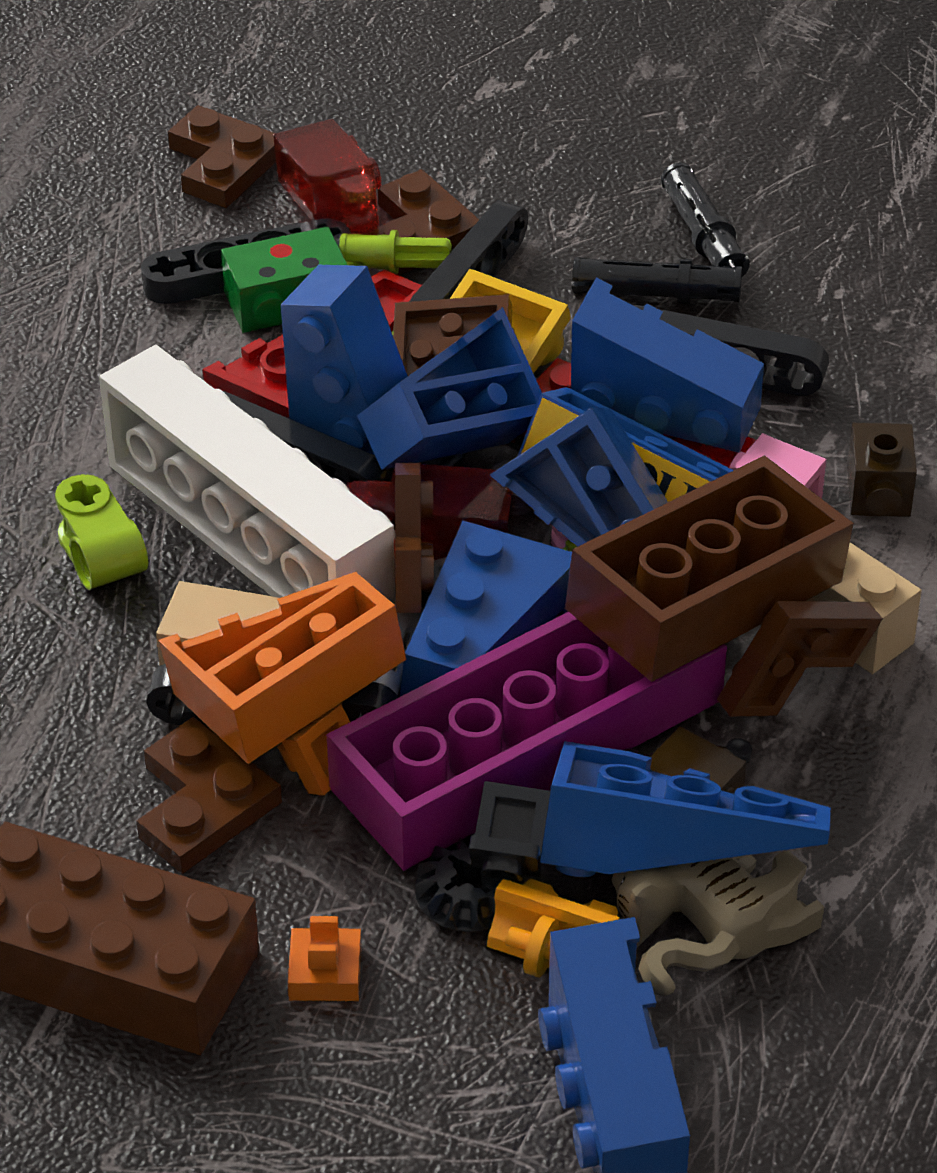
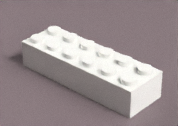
(238, 481)

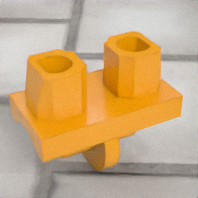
(528, 915)

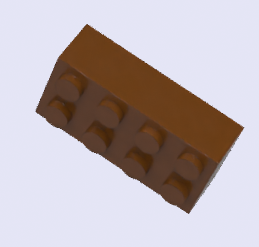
(706, 566)
(120, 939)

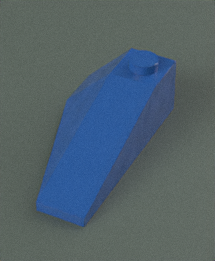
(622, 817)

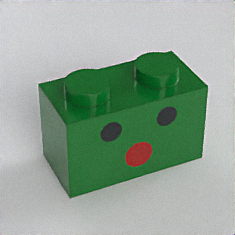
(267, 271)

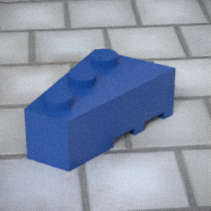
(337, 351)
(662, 374)
(457, 402)
(584, 478)
(484, 598)
(611, 1054)

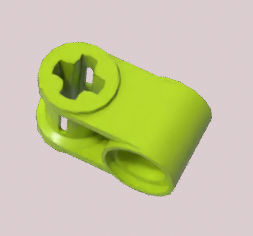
(98, 532)

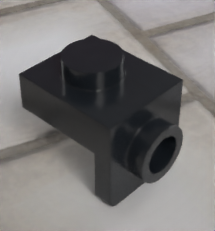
(509, 831)

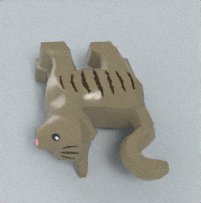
(726, 906)

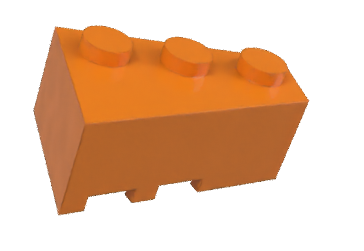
(287, 666)

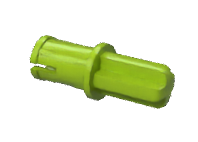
(393, 252)

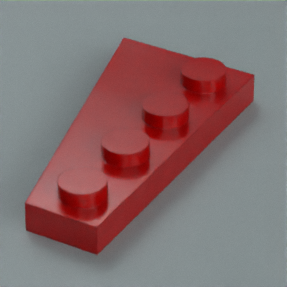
(261, 370)

